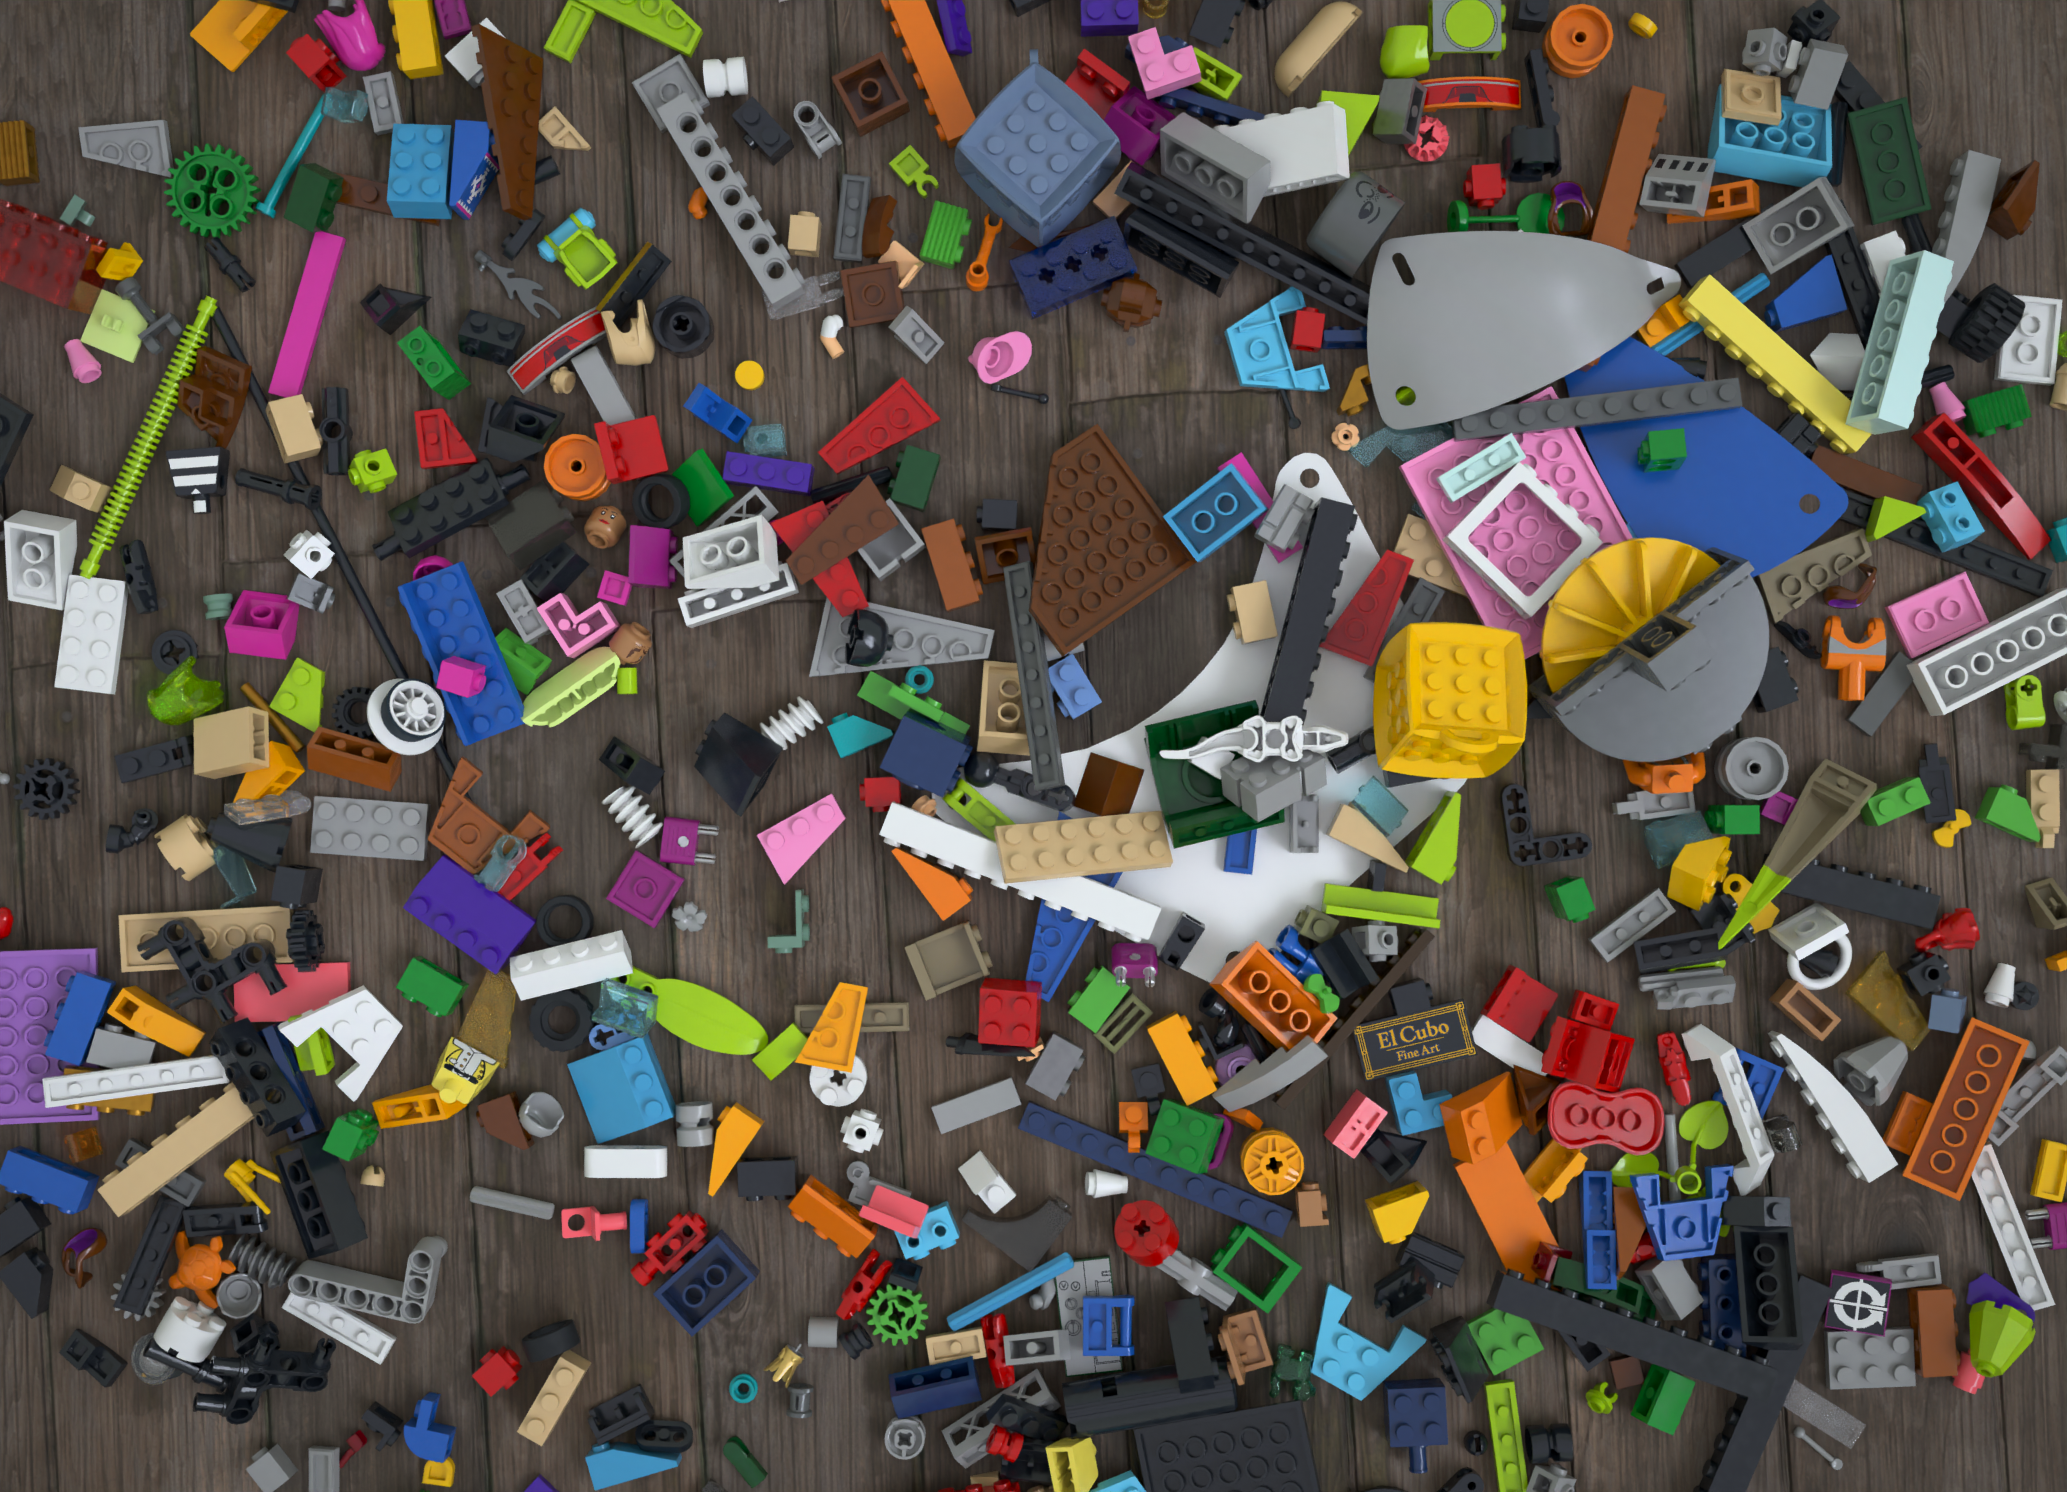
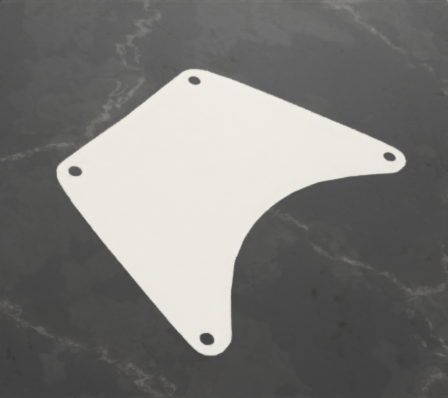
(1258, 905)

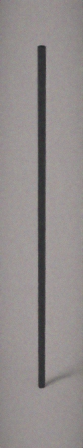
(330, 535)

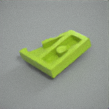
(301, 695)

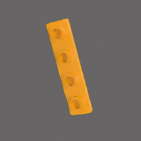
(1553, 1170)

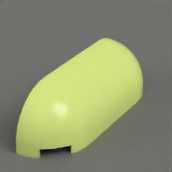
(571, 688)

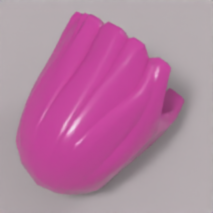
(352, 37)

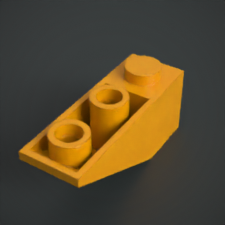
(155, 1020)

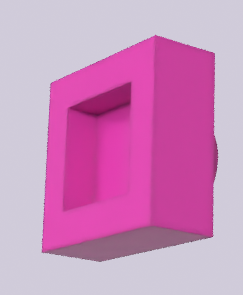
(615, 588)

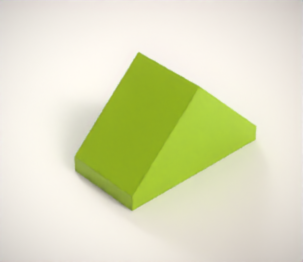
(1217, 79)
(1889, 515)

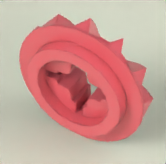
(1431, 150)

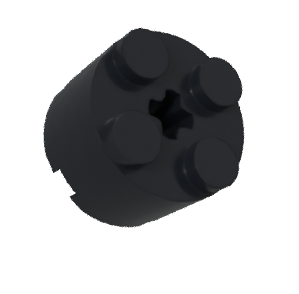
(1531, 153)
(668, 330)

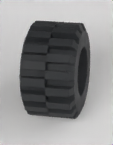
(1989, 324)

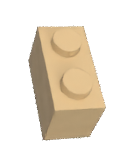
(293, 428)
(1252, 612)

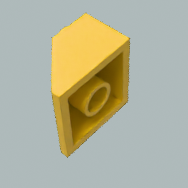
(1397, 1211)

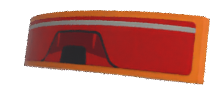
(1472, 93)

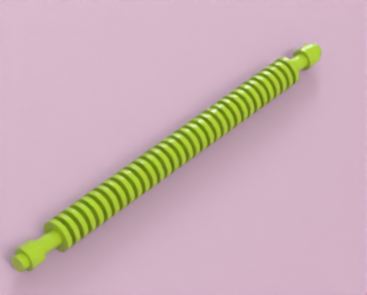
(90, 565)

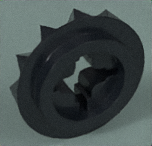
(164, 646)

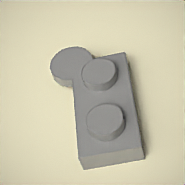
(864, 1185)

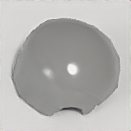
(540, 1114)
(238, 1295)

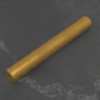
(277, 723)

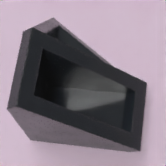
(392, 307)
(1392, 1153)

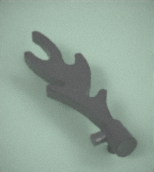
(523, 286)

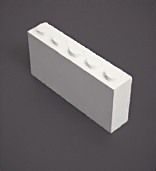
(1303, 146)

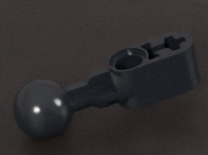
(984, 770)

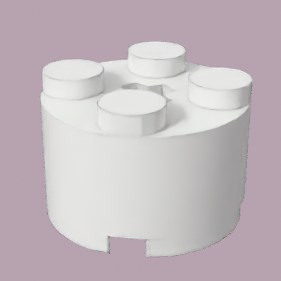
(189, 1329)

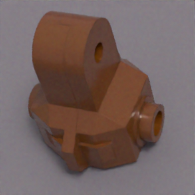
(1131, 302)

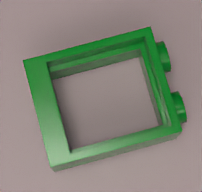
(436, 363)
(1279, 1282)

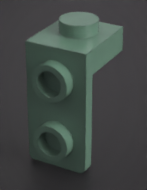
(785, 943)

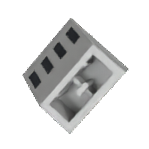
(1678, 185)

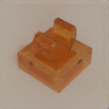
(83, 1144)

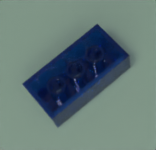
(1069, 285)

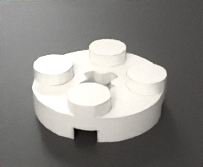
(839, 1095)

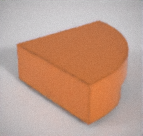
(1245, 1118)

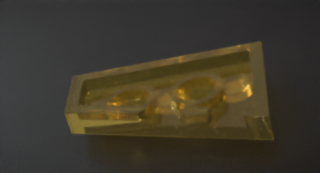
(1884, 999)
(490, 1018)

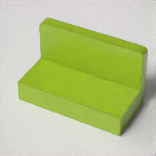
(315, 1052)

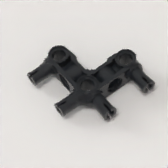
(197, 961)
(263, 1370)

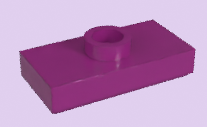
(453, 18)

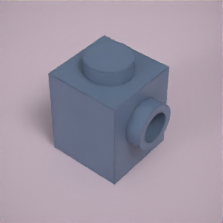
(1947, 1011)

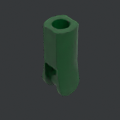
(744, 1461)

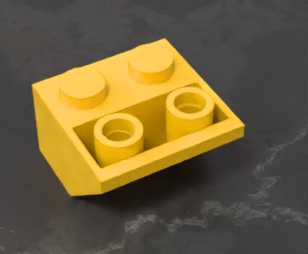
(1698, 871)

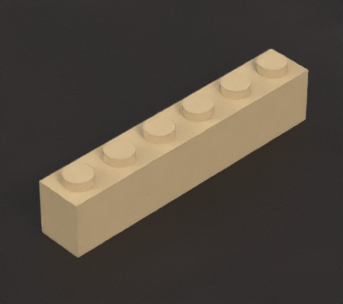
(175, 1152)

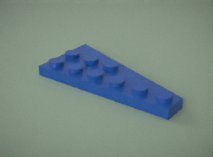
(1059, 938)

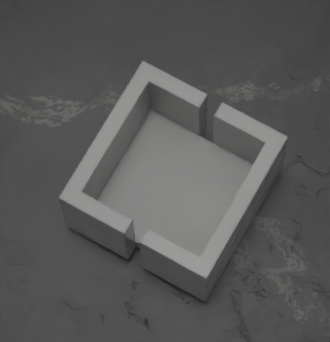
(896, 544)

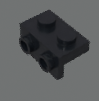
(490, 338)
(1719, 914)

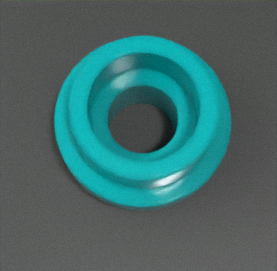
(916, 670)
(737, 1394)

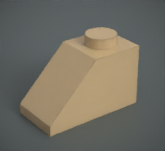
(81, 489)

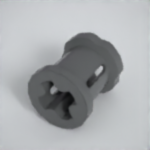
(799, 1400)

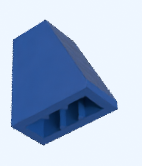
(1808, 299)

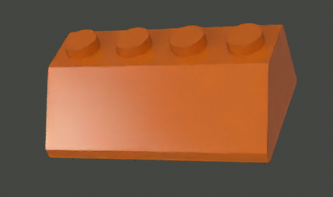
(1271, 998)

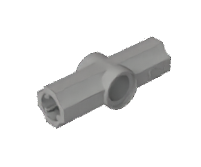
(1198, 1279)

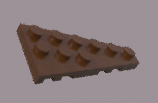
(512, 112)

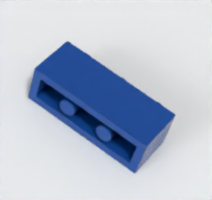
(79, 1017)
(47, 1180)

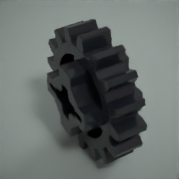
(34, 786)
(305, 940)

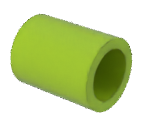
(627, 681)

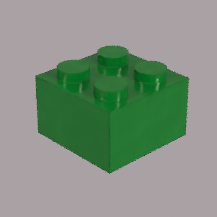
(1185, 1136)

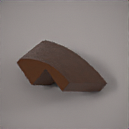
(215, 393)

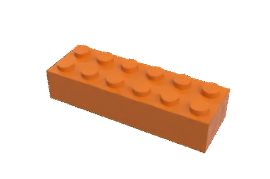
(1965, 1108)

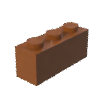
(952, 565)
(353, 759)
(1934, 1330)

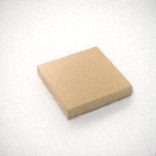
(1751, 97)

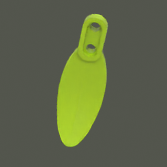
(701, 1015)

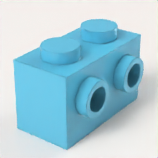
(1950, 517)
(937, 1230)

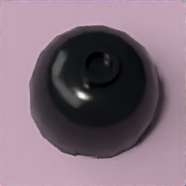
(867, 639)

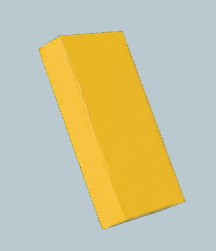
(2050, 1171)

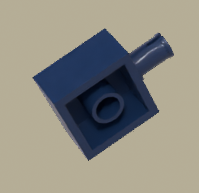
(1415, 1417)

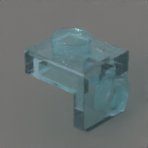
(344, 106)

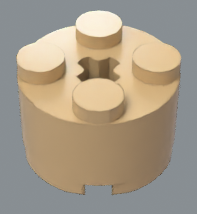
(187, 846)

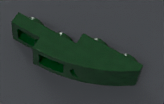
(1628, 1295)

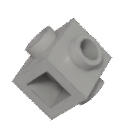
(1765, 51)
(1376, 940)
(1551, 1479)

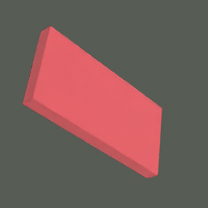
(303, 992)

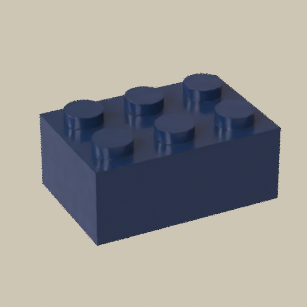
(706, 1282)

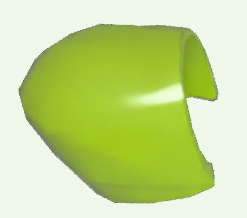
(1405, 52)

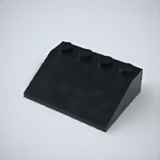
(1180, 251)

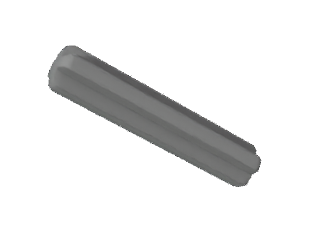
(1653, 981)
(512, 1202)

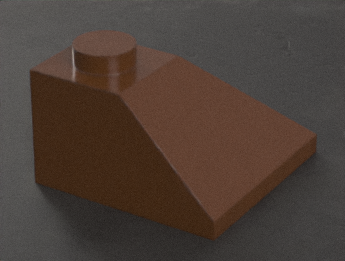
(2015, 202)

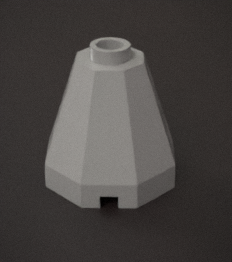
(1872, 1069)

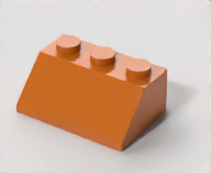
(832, 1217)

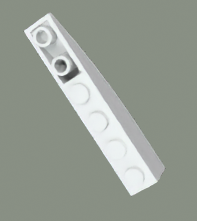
(1836, 1111)

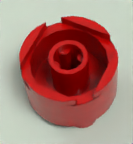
(1133, 1236)

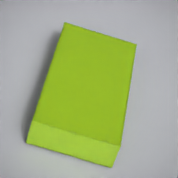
(569, 30)

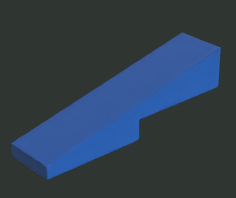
(1597, 1229)

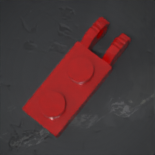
(528, 868)

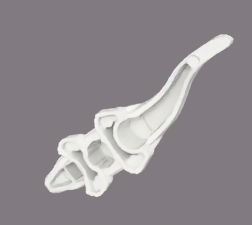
(1260, 739)

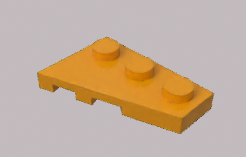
(837, 1031)

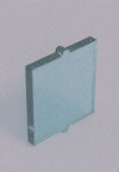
(1380, 806)

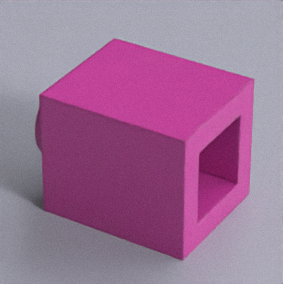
(461, 677)

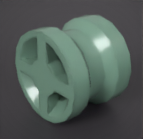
(218, 606)

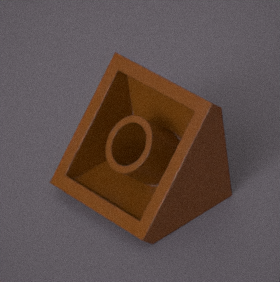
(1004, 550)
(1108, 786)

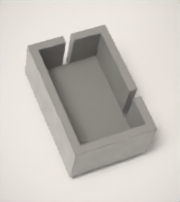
(1272, 783)

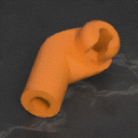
(697, 203)

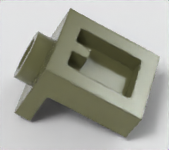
(1315, 924)

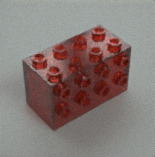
(50, 258)

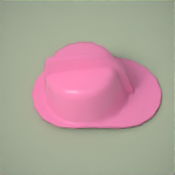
(1001, 356)

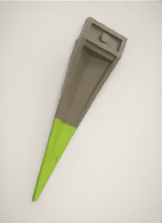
(1821, 813)

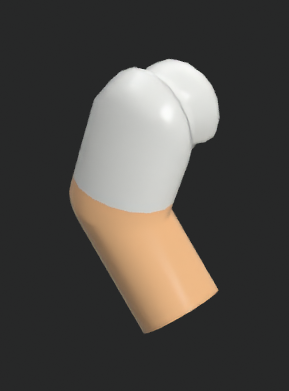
(828, 335)

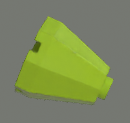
(1997, 1337)

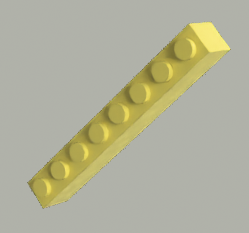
(1773, 362)

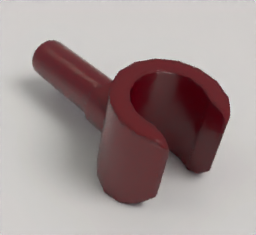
(356, 1442)

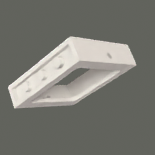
(1458, 540)

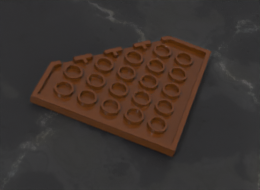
(1097, 543)

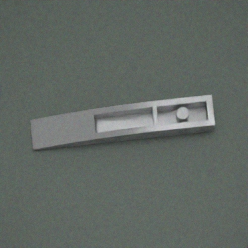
(1965, 211)

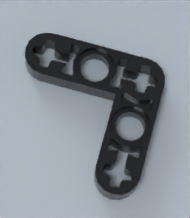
(1526, 837)

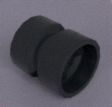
(1549, 1443)

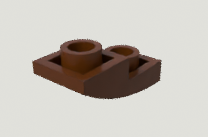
(876, 233)

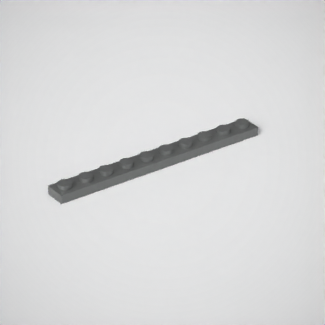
(1600, 409)

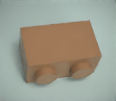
(1804, 1009)

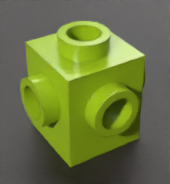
(372, 470)

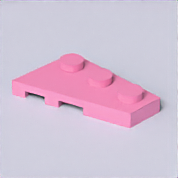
(800, 835)

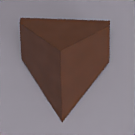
(1533, 1097)

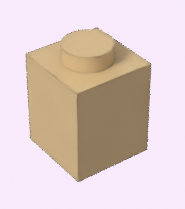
(804, 234)

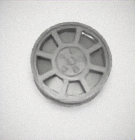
(905, 1437)

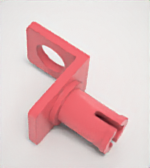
(594, 1222)

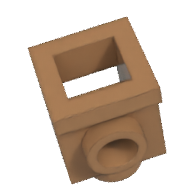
(1310, 1205)

